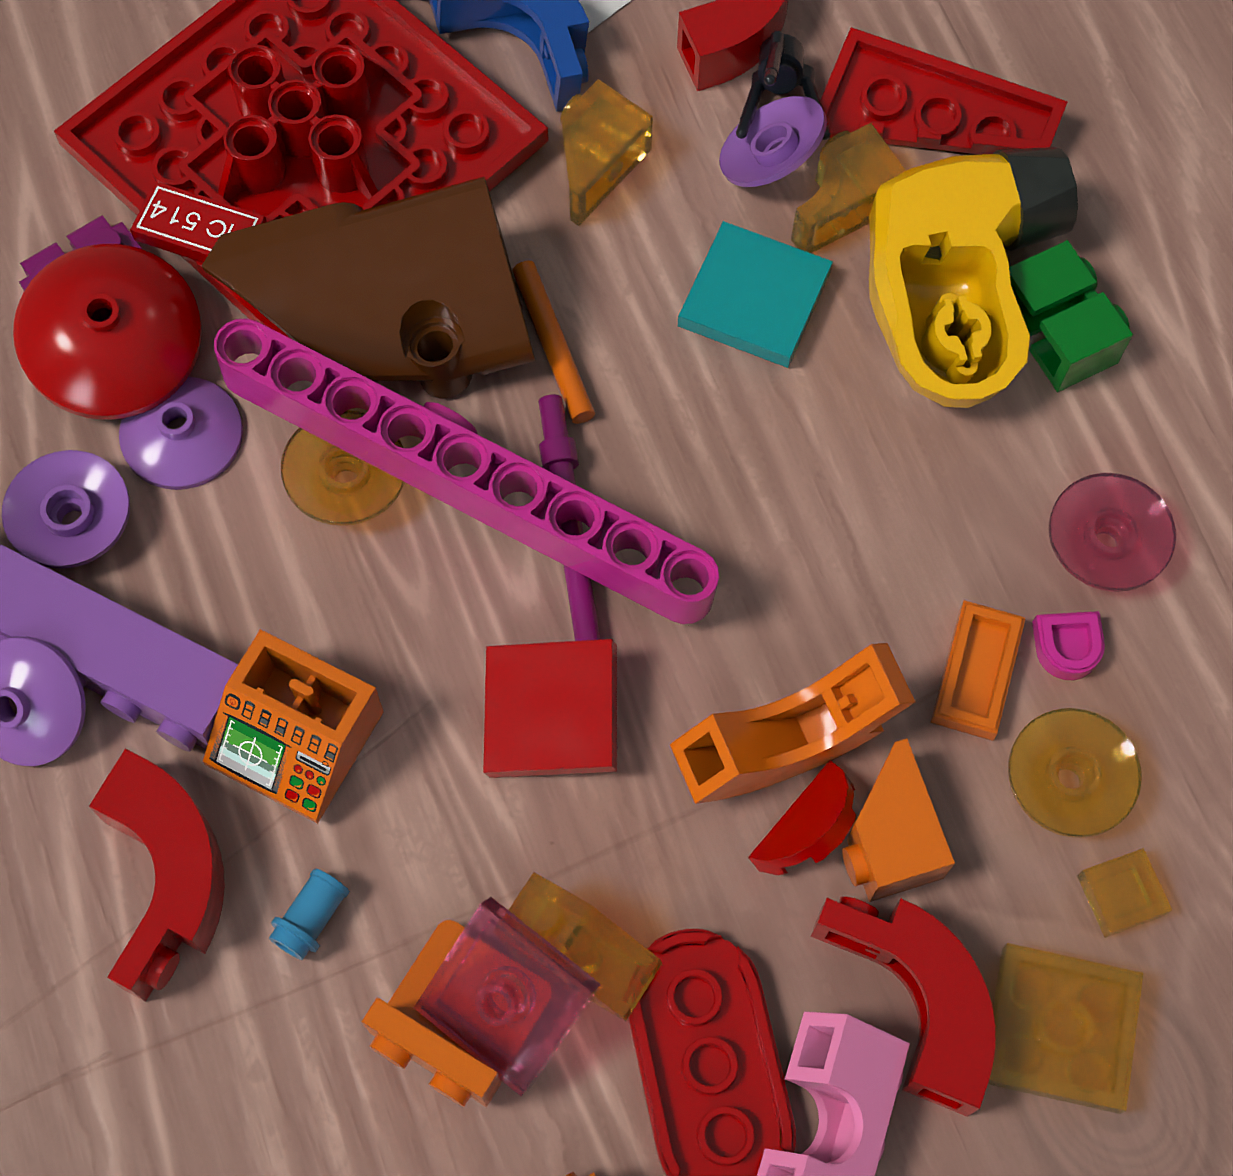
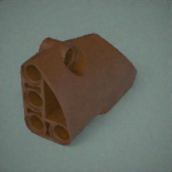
(388, 286)

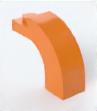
(788, 737)

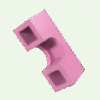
(854, 1082)

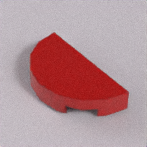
(811, 825)

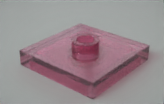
(506, 995)

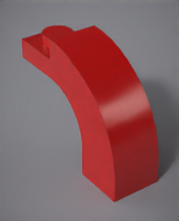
(726, 37)
(187, 866)
(947, 989)

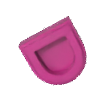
(1069, 643)

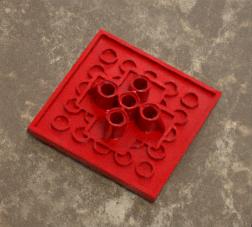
(301, 113)

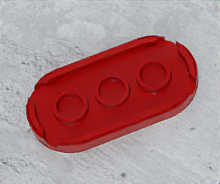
(709, 1060)

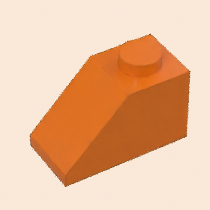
(897, 833)

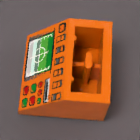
(291, 725)

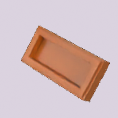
(978, 670)

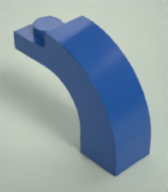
(550, 27)

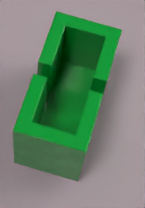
(1079, 325)

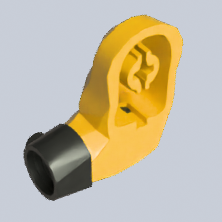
(944, 268)

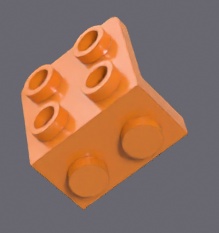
(407, 1035)

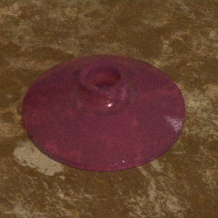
(1123, 510)

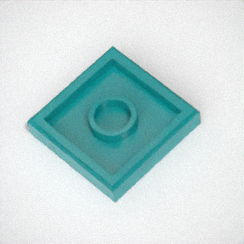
(755, 294)

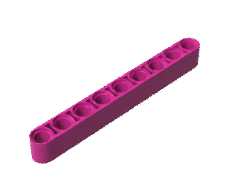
(478, 495)

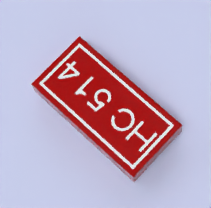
(187, 221)

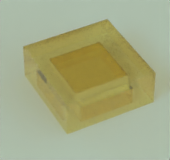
(1124, 892)

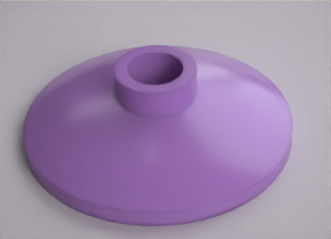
(776, 142)
(187, 454)
(53, 488)
(46, 698)

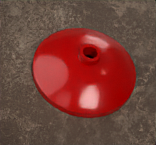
(113, 364)

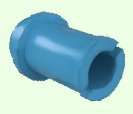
(308, 915)

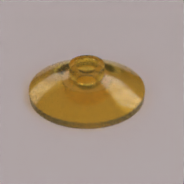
(310, 482)
(1094, 752)

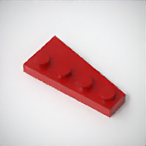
(933, 101)

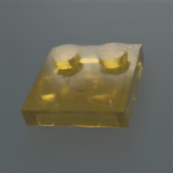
(1065, 1028)

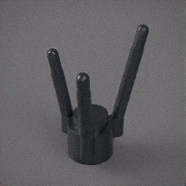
(778, 71)

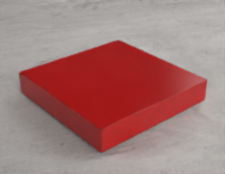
(551, 708)

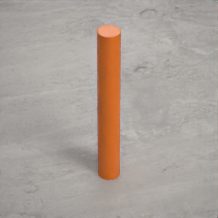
(553, 342)

